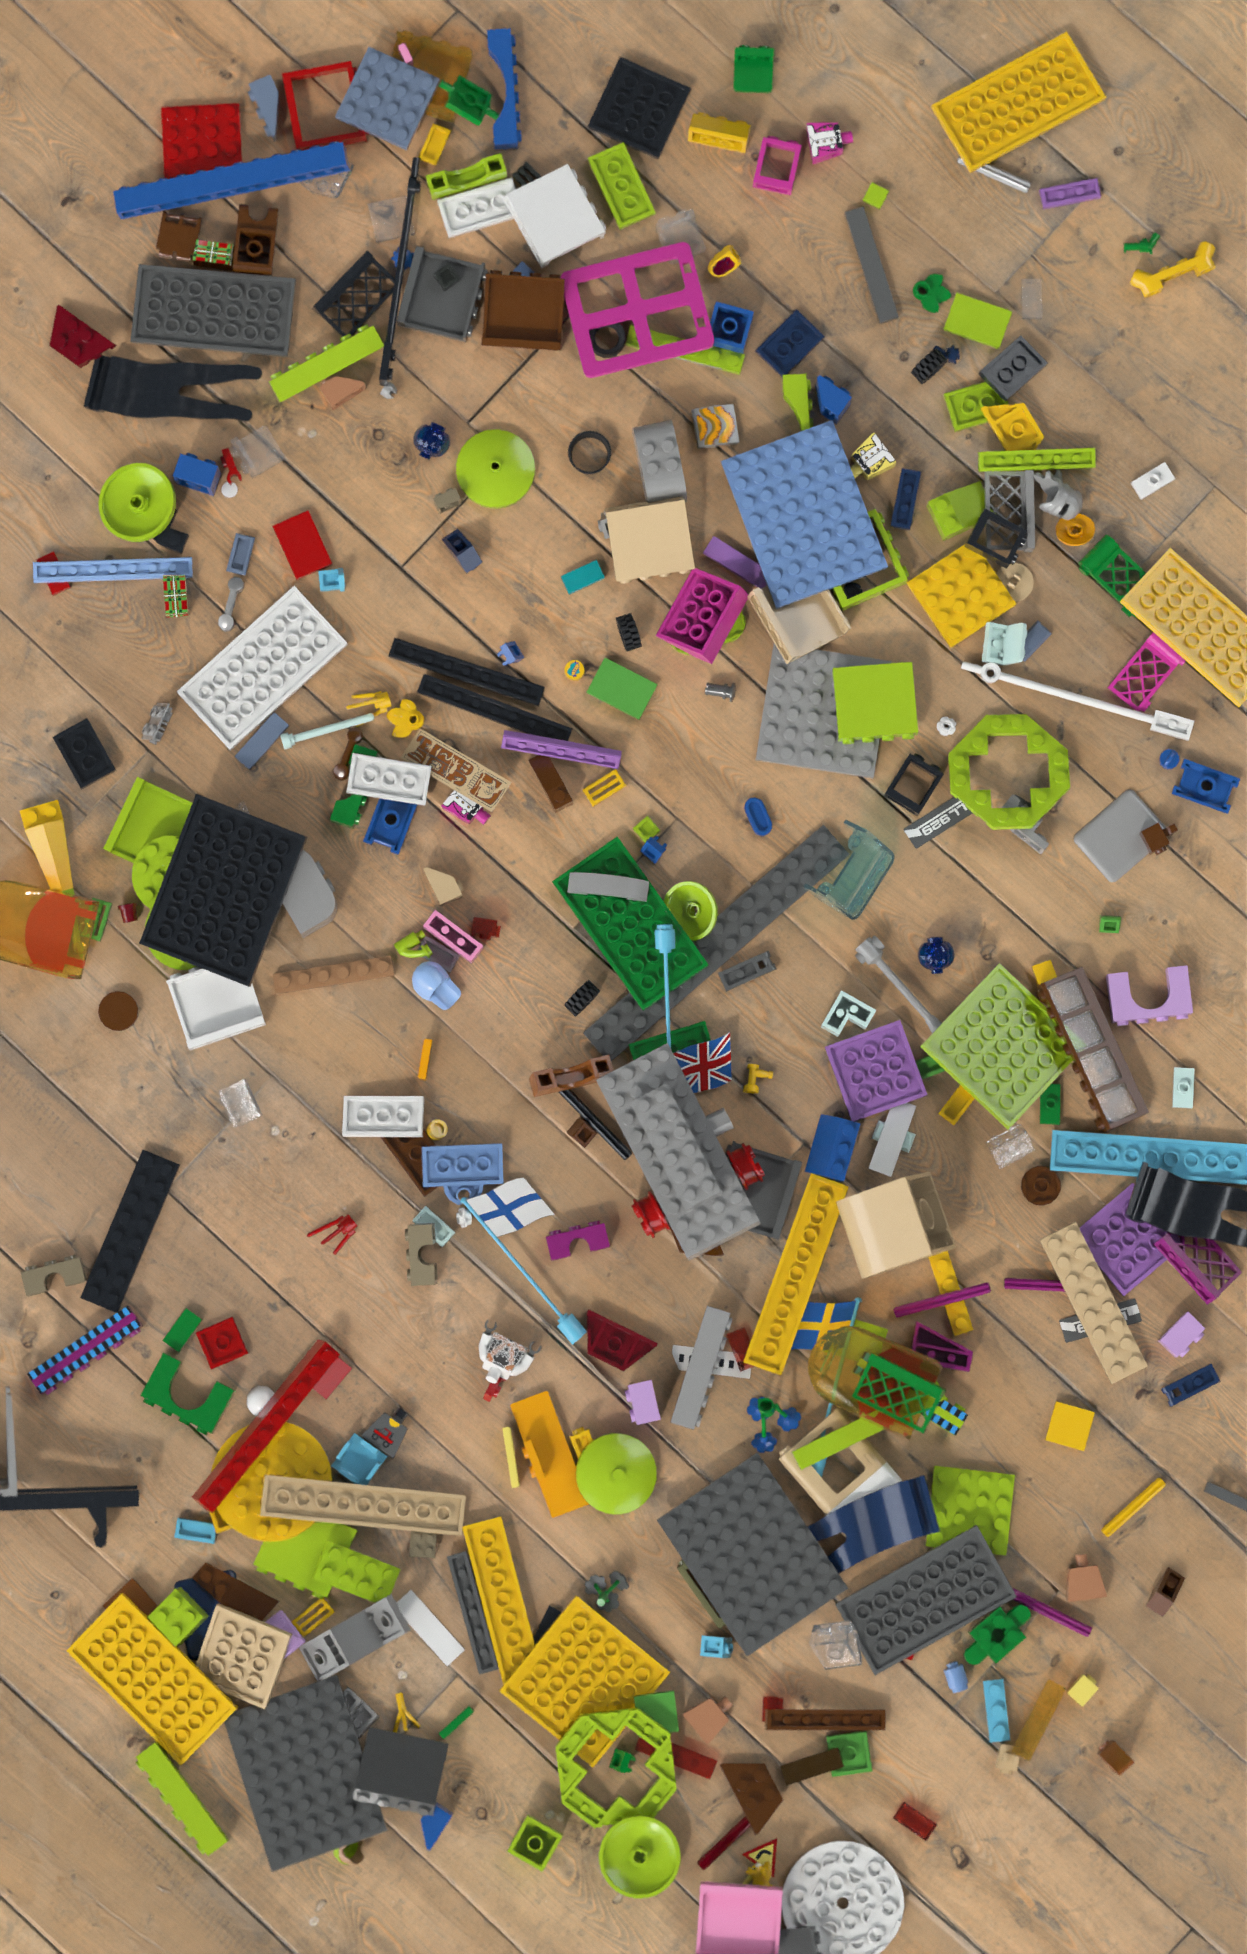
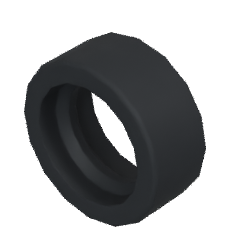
(608, 353)

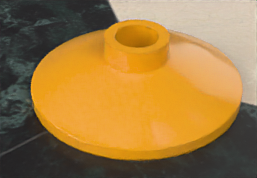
(1081, 525)

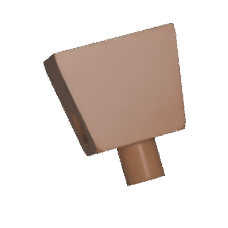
(1084, 1581)
(708, 1717)

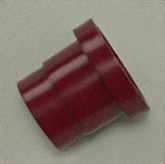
(128, 912)

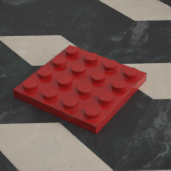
(200, 138)

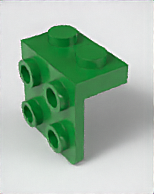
(753, 69)

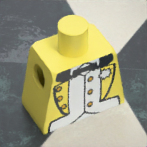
(871, 458)

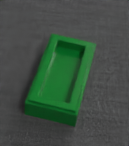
(182, 1330)
(456, 1722)

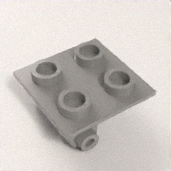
(158, 714)

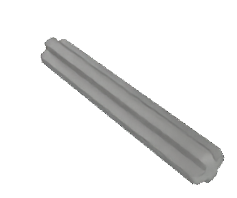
(1002, 176)

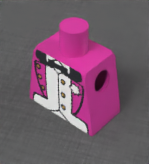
(826, 141)
(464, 808)

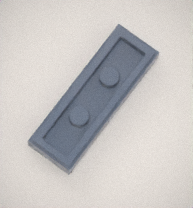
(261, 741)

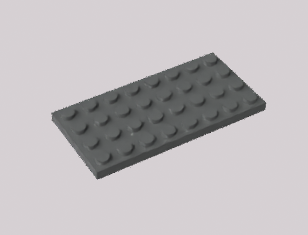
(213, 310)
(926, 1599)

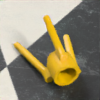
(379, 699)

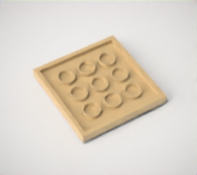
(243, 1655)

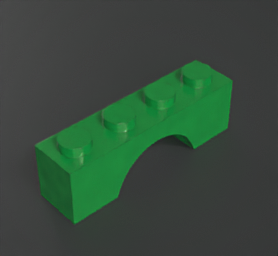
(347, 810)

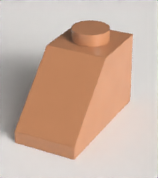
(340, 390)

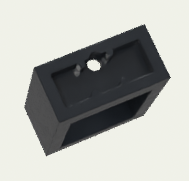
(989, 554)
(905, 802)

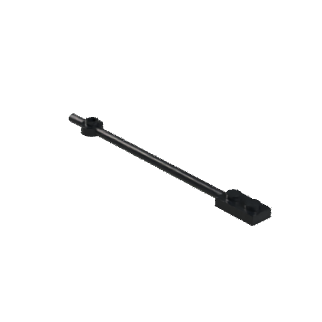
(389, 353)

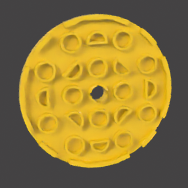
(289, 1454)

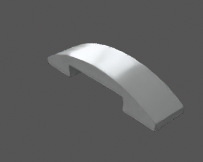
(608, 885)

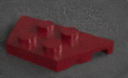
(77, 339)
(614, 1342)

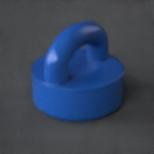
(1169, 759)

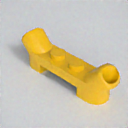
(1152, 283)

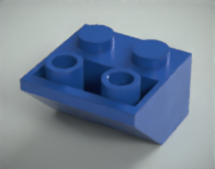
(832, 400)

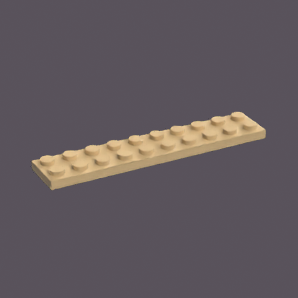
(362, 1505)

